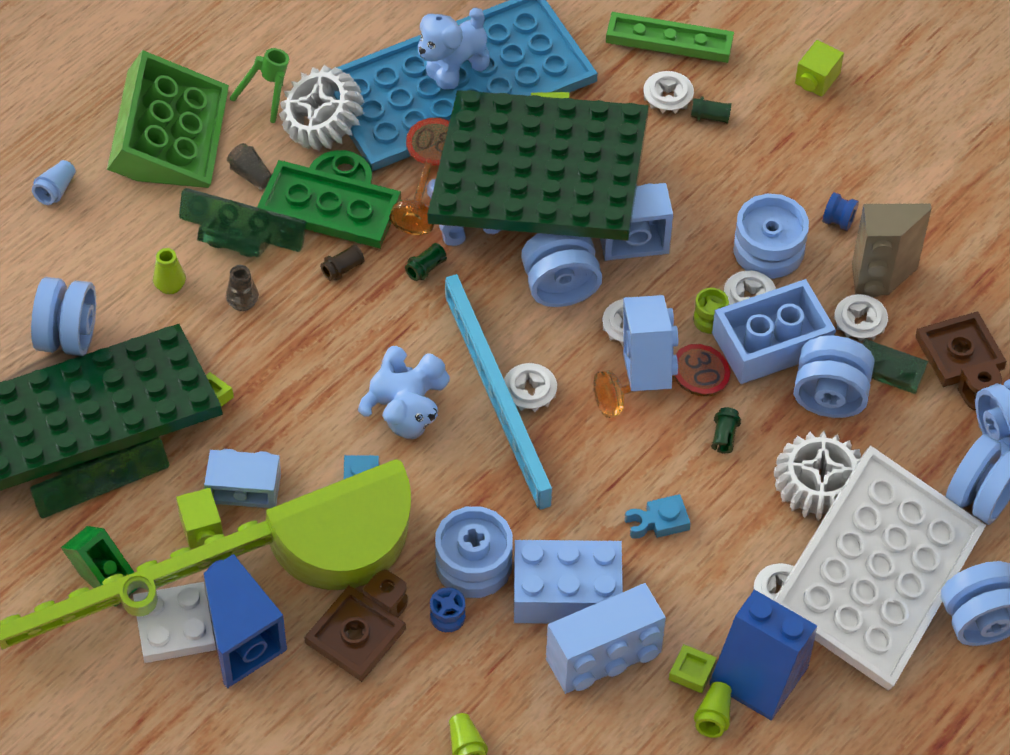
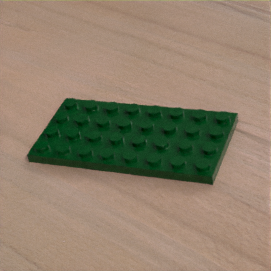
(101, 404)

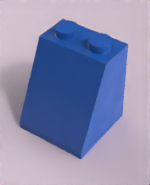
(243, 619)
(765, 654)

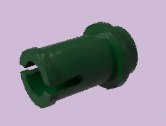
(710, 110)
(419, 267)
(727, 422)

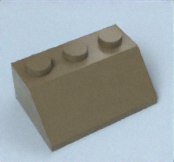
(888, 246)

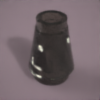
(249, 165)
(241, 289)

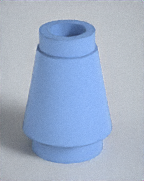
(51, 185)

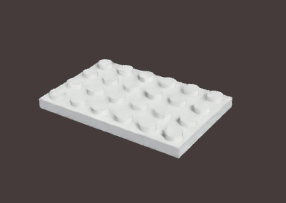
(879, 566)

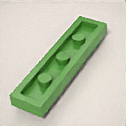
(669, 37)

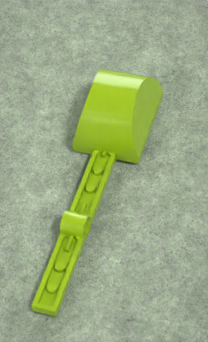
(320, 538)

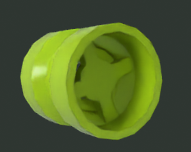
(705, 305)

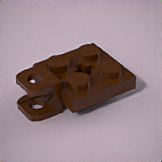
(972, 370)
(373, 611)

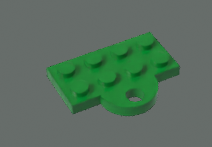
(332, 199)

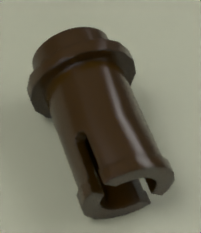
(335, 266)

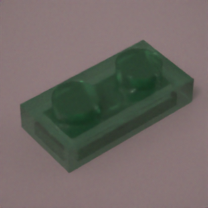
(896, 367)

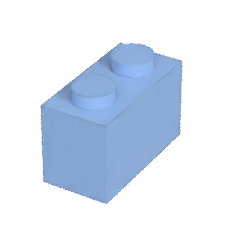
(243, 478)

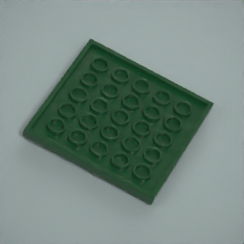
(540, 165)

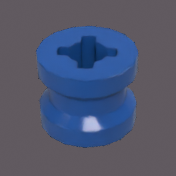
(840, 211)
(444, 601)

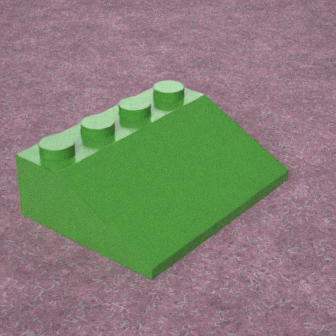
(167, 124)

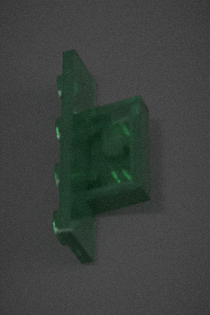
(240, 225)
(98, 476)

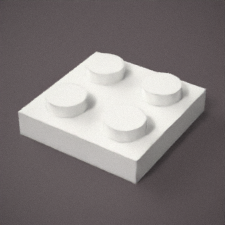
(177, 624)

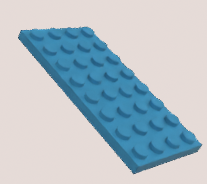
(527, 55)

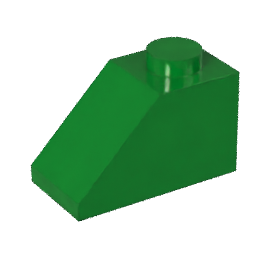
(96, 556)

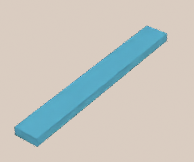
(498, 393)

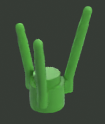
(273, 69)

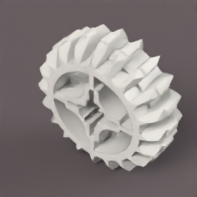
(315, 99)
(799, 475)

